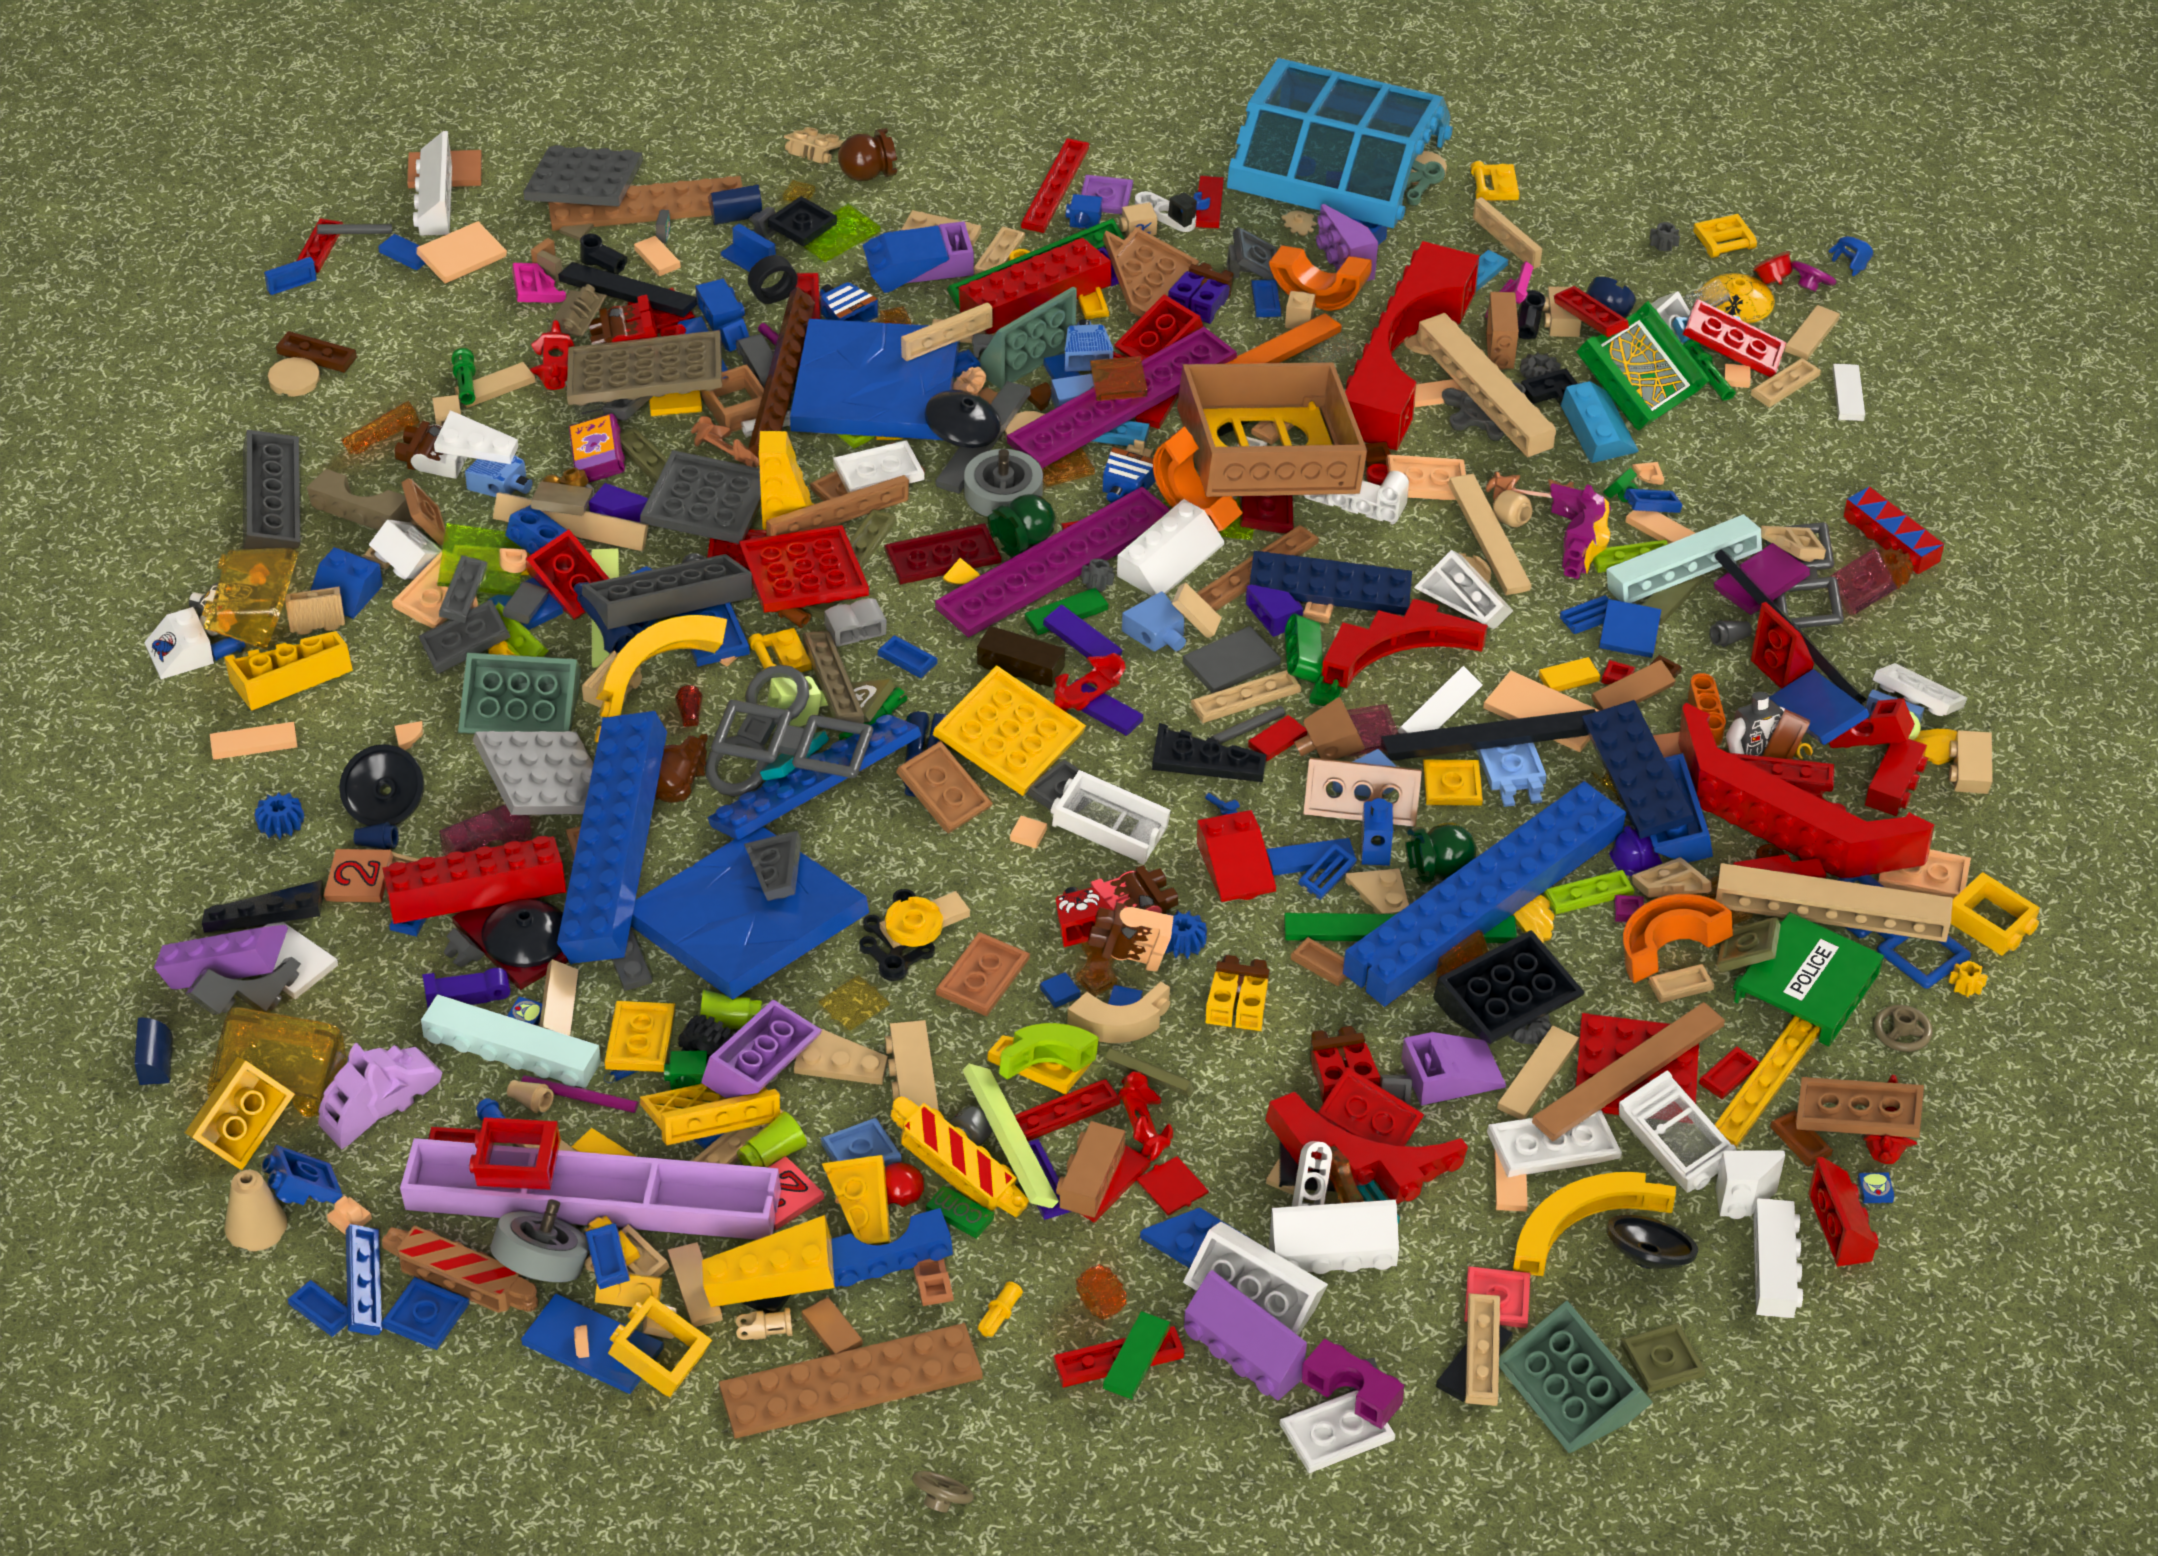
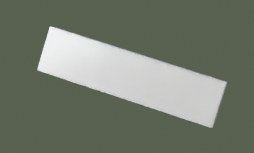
(1443, 703)

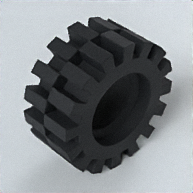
(703, 1035)

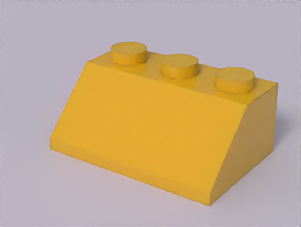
(239, 1113)

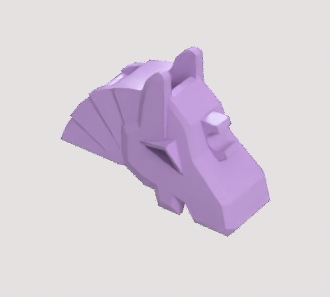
(373, 1087)

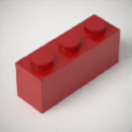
(1897, 776)

